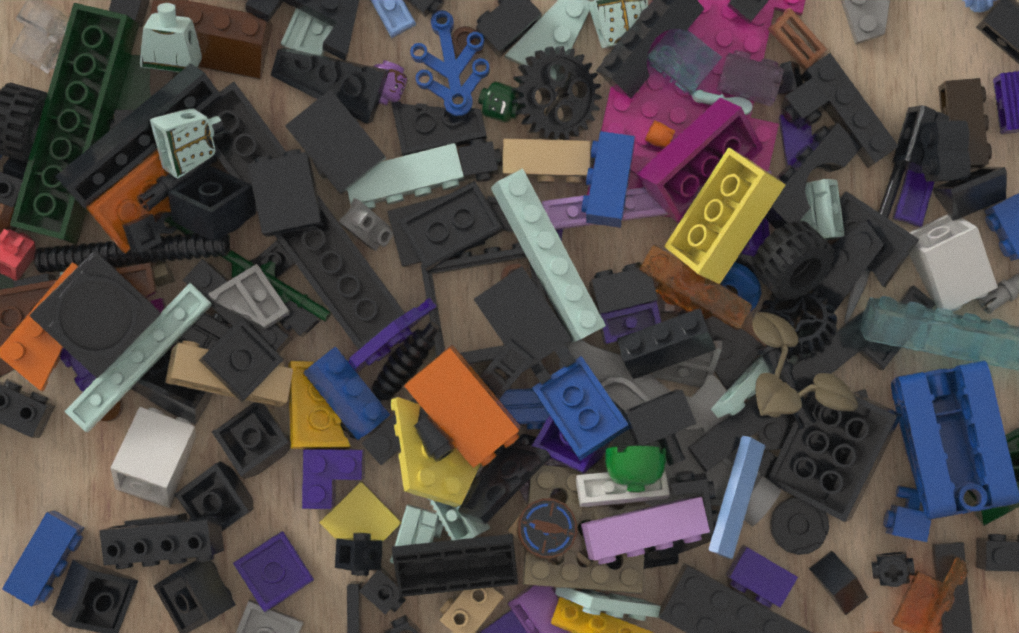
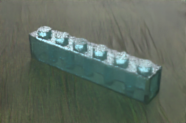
(941, 332)

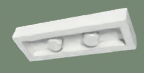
(600, 490)

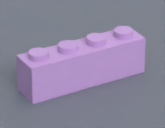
(645, 528)

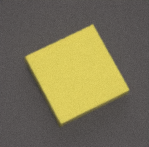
(361, 513)

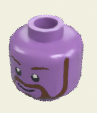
(394, 84)

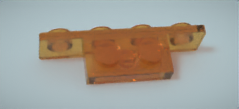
(691, 291)
(928, 599)

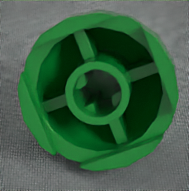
(635, 466)

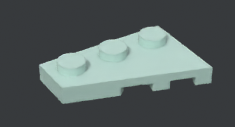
(555, 28)

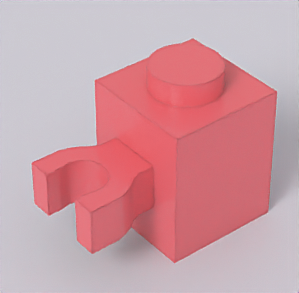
(16, 253)

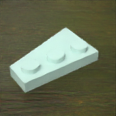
(614, 604)

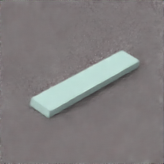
(138, 358)

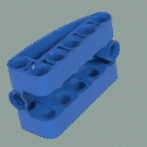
(955, 439)

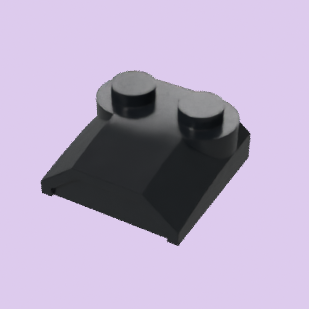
(252, 440)
(215, 494)

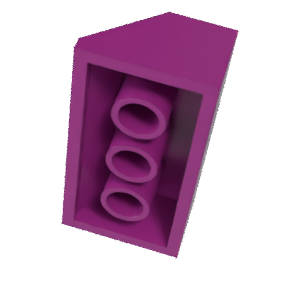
(688, 161)

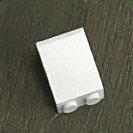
(952, 262)
(153, 456)

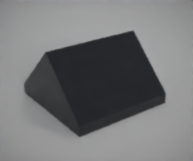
(983, 189)

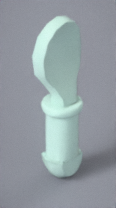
(709, 98)

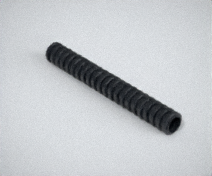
(170, 248)

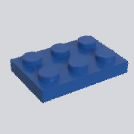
(581, 408)

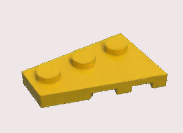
(311, 417)

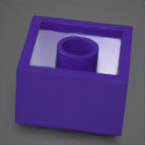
(556, 445)

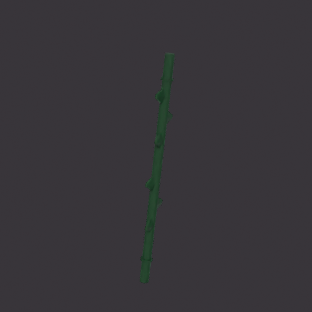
(285, 292)

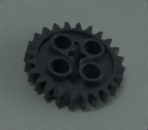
(575, 109)

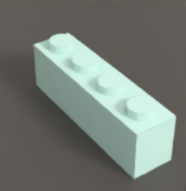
(409, 175)

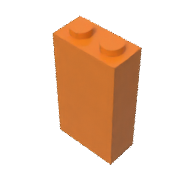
(463, 407)

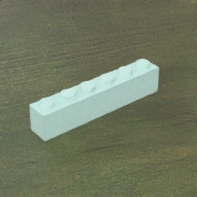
(547, 255)

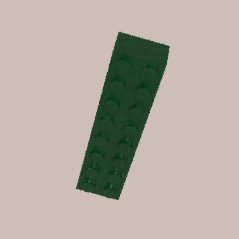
(74, 117)

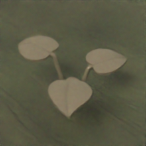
(776, 396)

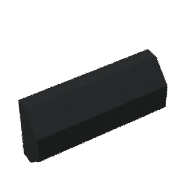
(455, 565)

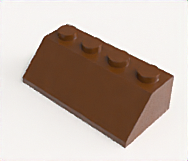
(227, 37)

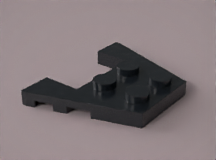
(337, 13)

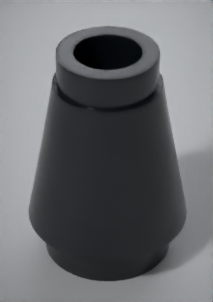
(434, 439)

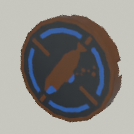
(547, 528)

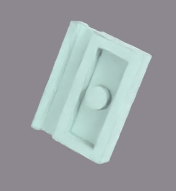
(306, 33)

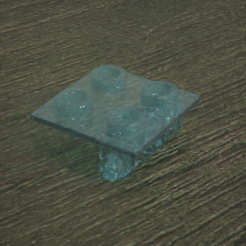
(683, 59)

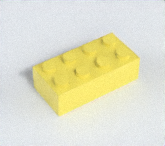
(724, 216)

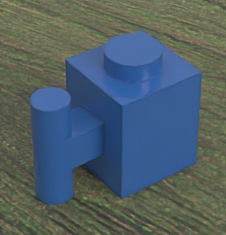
(907, 520)

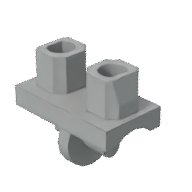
(366, 225)

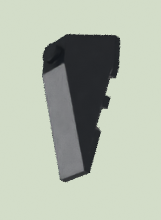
(175, 399)

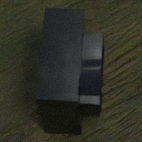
(95, 314)

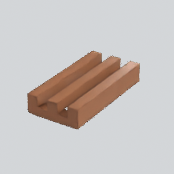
(789, 46)

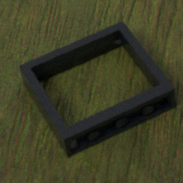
(464, 261)

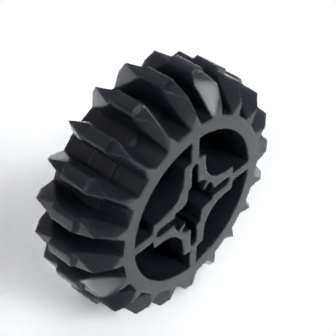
(813, 330)

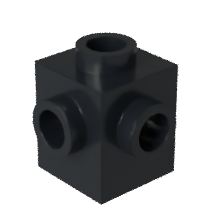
(358, 554)

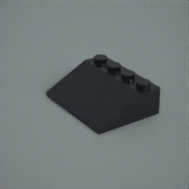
(835, 456)

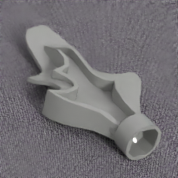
(630, 392)

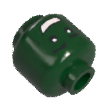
(497, 102)

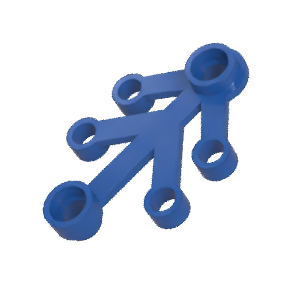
(451, 67)

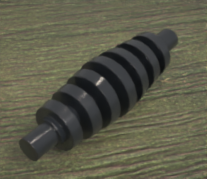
(404, 362)

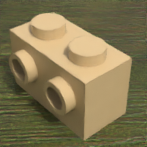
(470, 609)

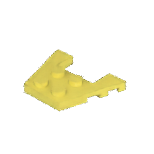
(422, 476)

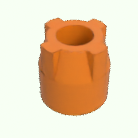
(659, 134)

